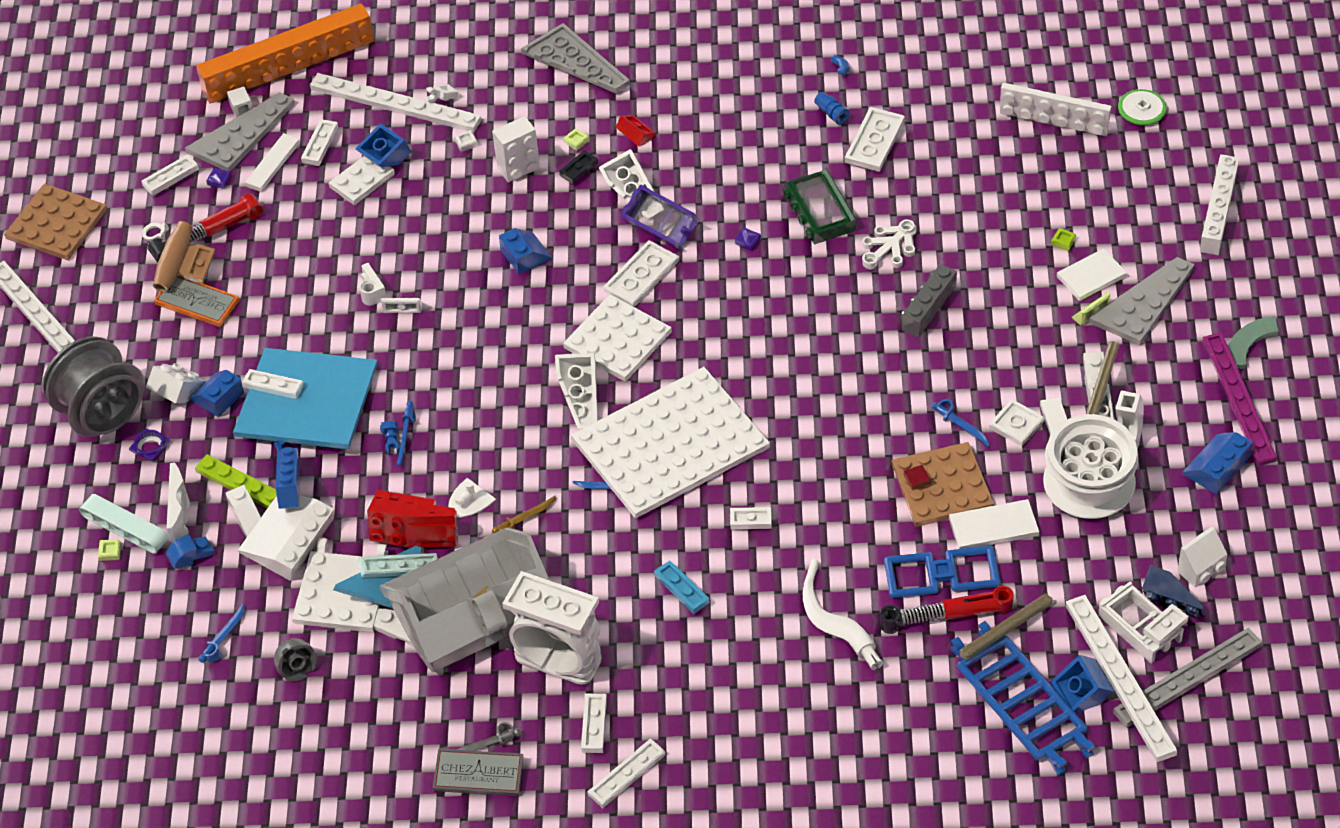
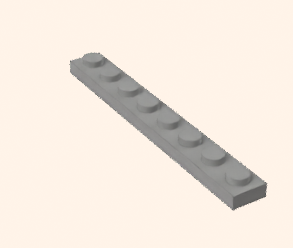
(1195, 672)

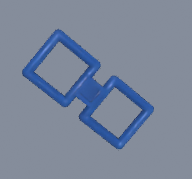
(942, 571)

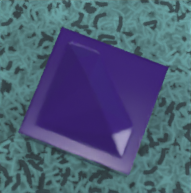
(218, 178)
(747, 238)

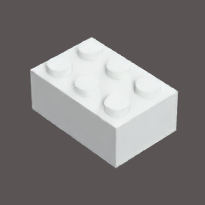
(516, 149)

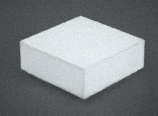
(466, 141)

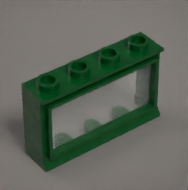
(820, 206)

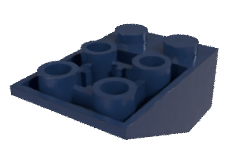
(1166, 588)

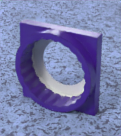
(147, 435)

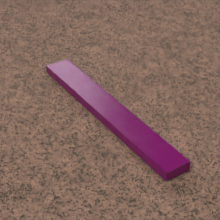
(1239, 398)

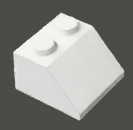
(1202, 558)

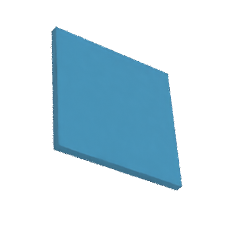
(325, 408)

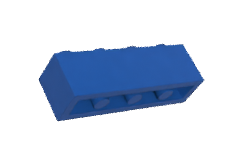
(287, 478)

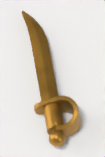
(511, 522)

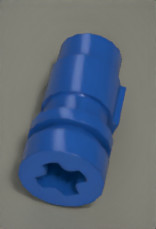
(832, 107)

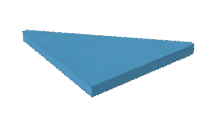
(368, 588)

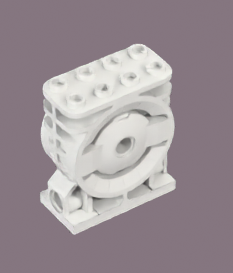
(554, 628)

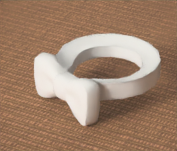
(163, 227)

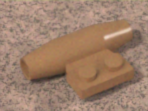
(181, 258)

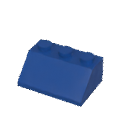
(1219, 461)

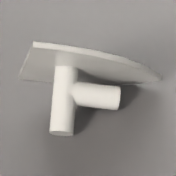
(469, 499)

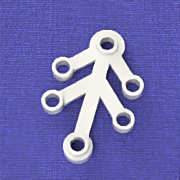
(905, 230)

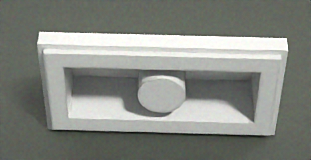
(401, 305)

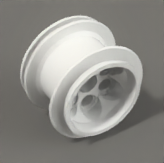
(1090, 466)

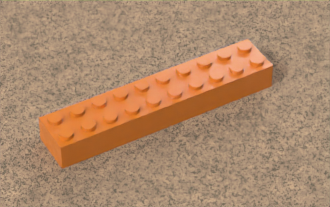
(286, 52)

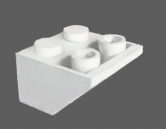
(174, 382)

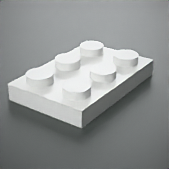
(360, 180)

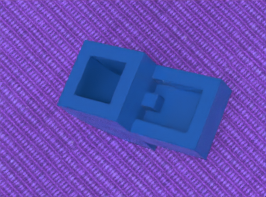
(186, 550)

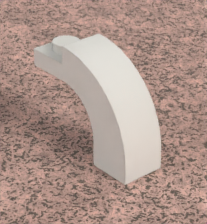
(1131, 413)

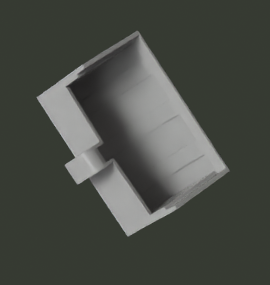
(438, 600)

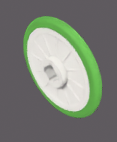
(1142, 107)

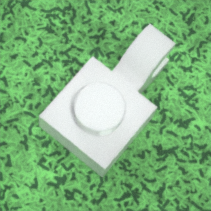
(444, 93)

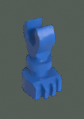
(390, 431)

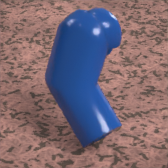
(842, 63)

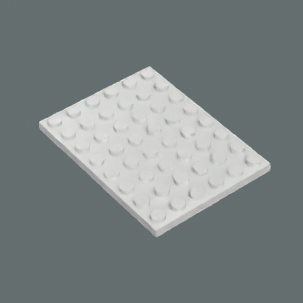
(670, 442)

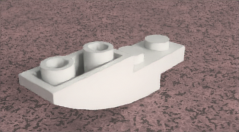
(1092, 367)

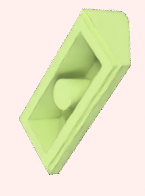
(1082, 316)

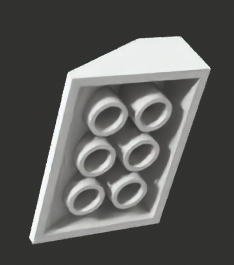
(287, 535)

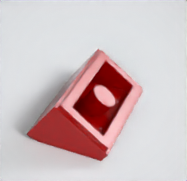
(635, 129)

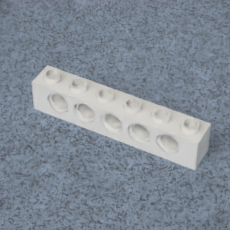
(1219, 204)

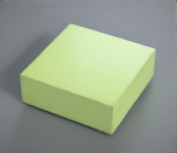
(576, 139)
(109, 550)

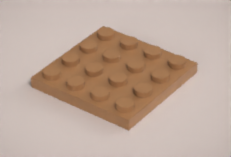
(56, 221)
(954, 485)

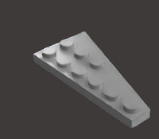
(571, 54)
(235, 139)
(1140, 307)

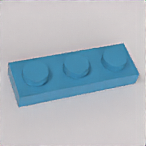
(681, 587)

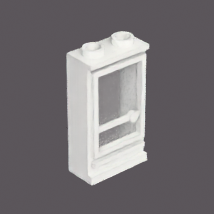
(1129, 614)

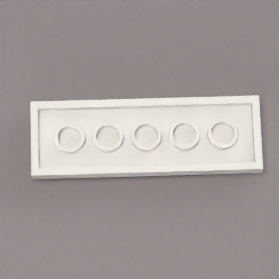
(1055, 109)

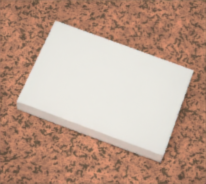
(1091, 274)

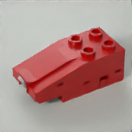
(411, 521)

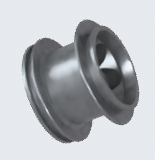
(93, 386)

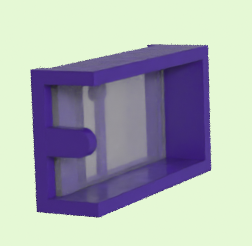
(659, 217)

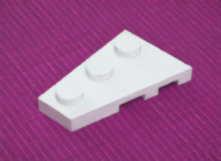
(389, 624)

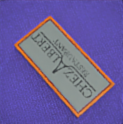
(197, 301)

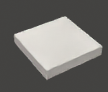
(1016, 422)

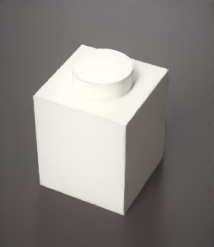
(239, 101)

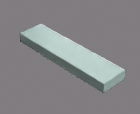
(392, 564)

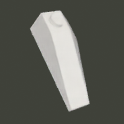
(625, 174)
(579, 384)

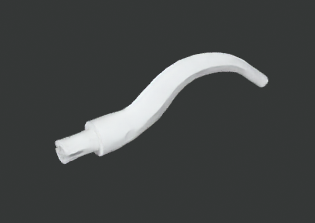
(838, 625)

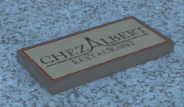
(478, 772)

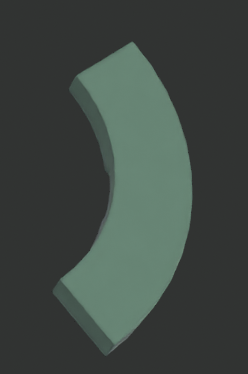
(1248, 336)

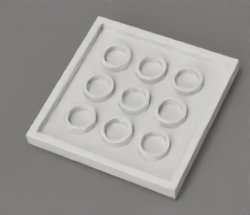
(618, 337)

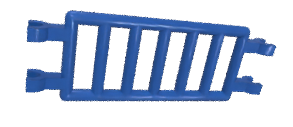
(1000, 709)

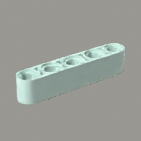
(124, 523)

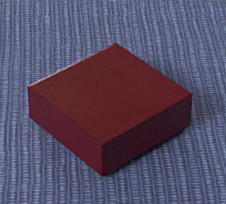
(917, 477)

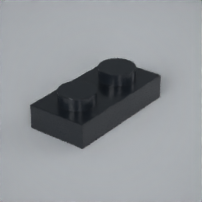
(578, 167)

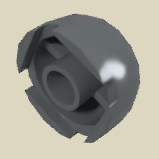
(294, 659)

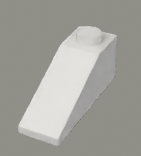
(243, 509)

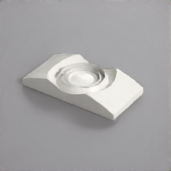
(177, 505)

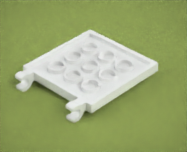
(321, 605)

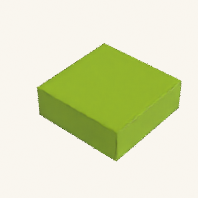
(1063, 239)

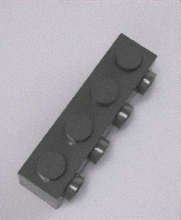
(928, 300)

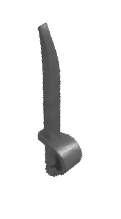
(495, 739)

